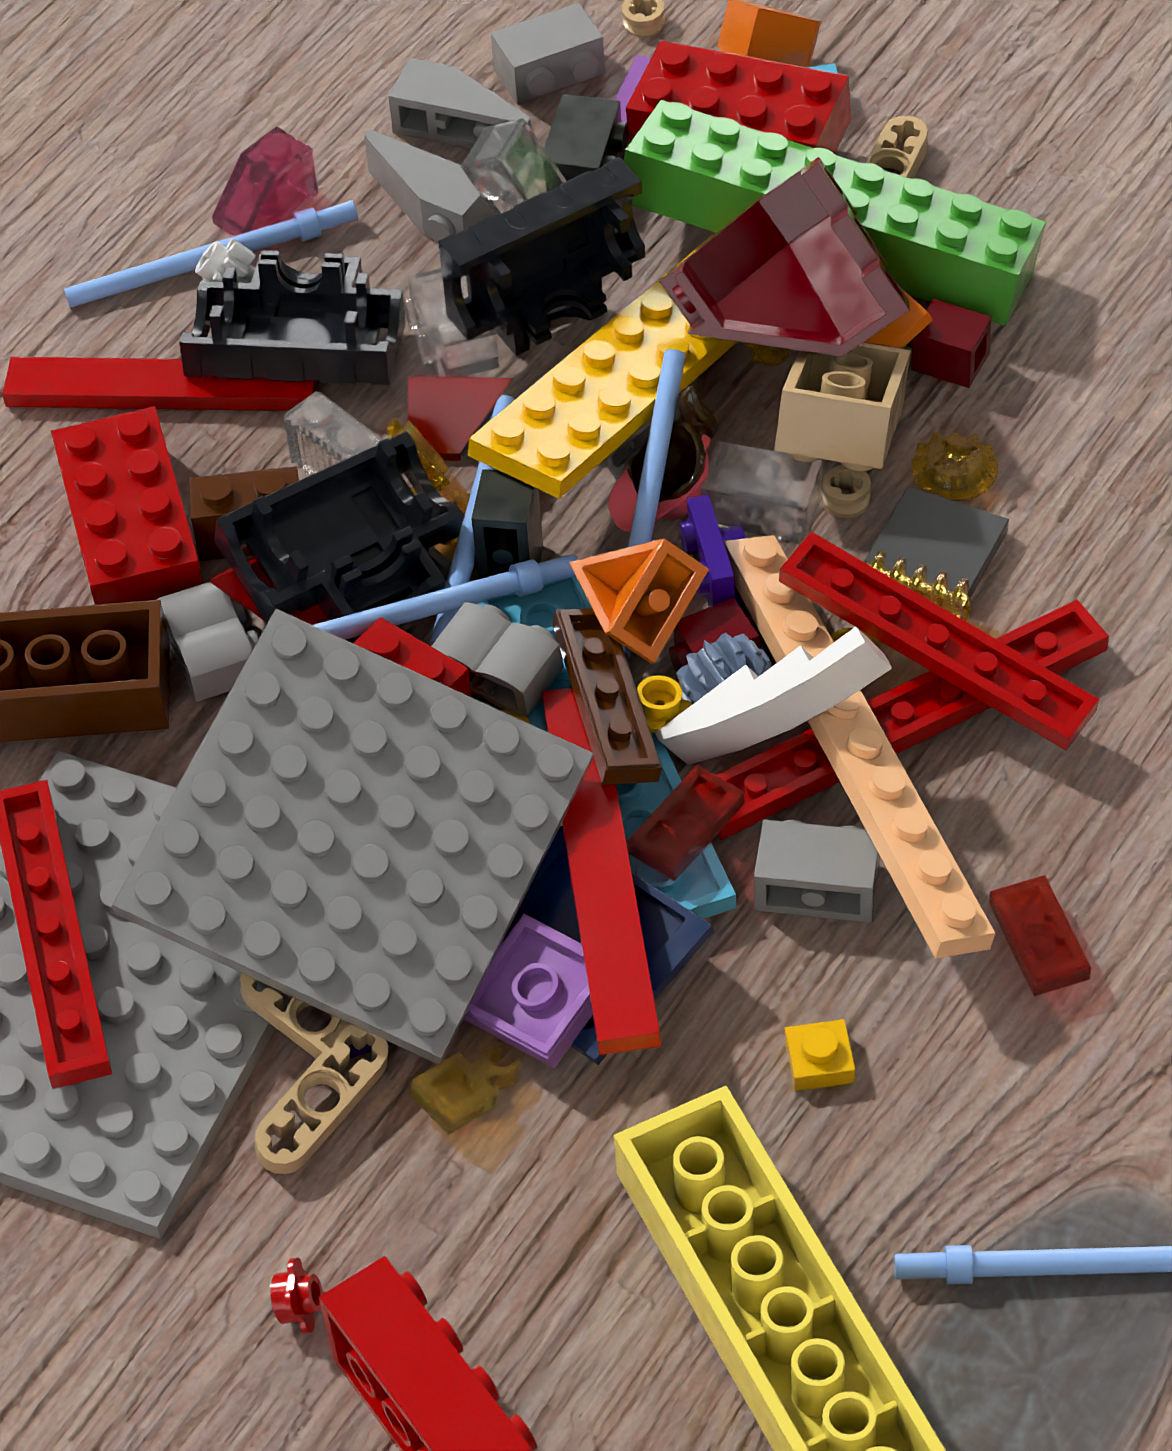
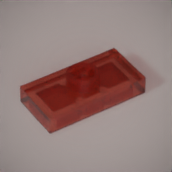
(685, 822)
(1039, 935)

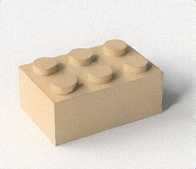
(843, 406)

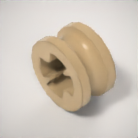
(635, 20)
(845, 505)

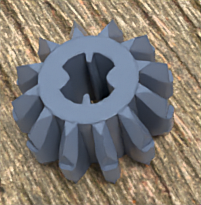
(717, 663)

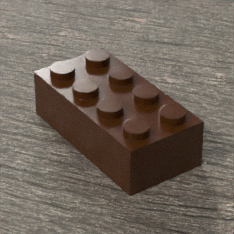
(84, 671)

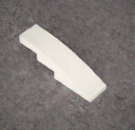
(757, 707)

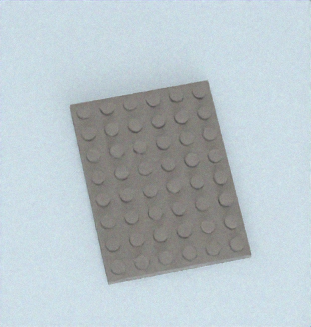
(167, 1015)

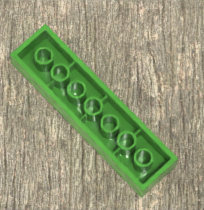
(930, 237)

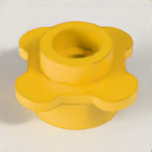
(661, 700)

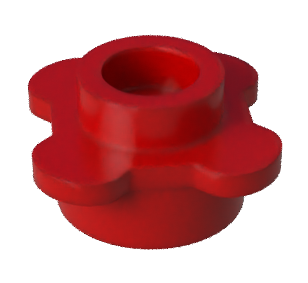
(296, 1296)

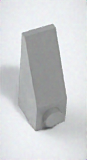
(445, 105)
(425, 186)

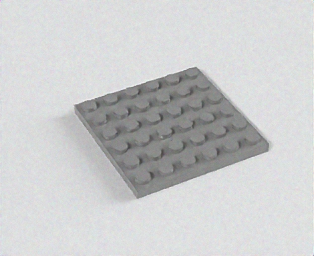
(354, 835)

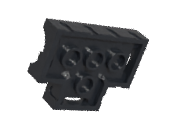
(543, 258)
(295, 325)
(343, 535)

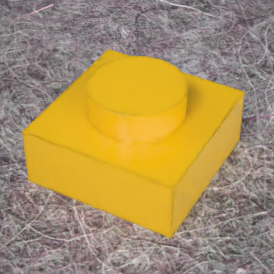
(819, 1055)

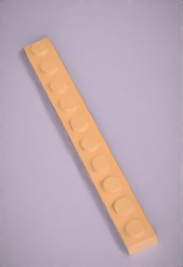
(866, 765)

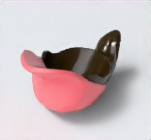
(684, 469)

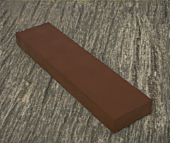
(606, 699)

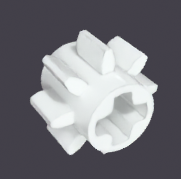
(218, 257)

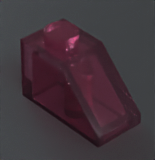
(266, 184)

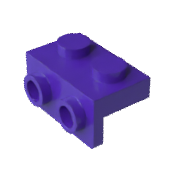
(706, 542)

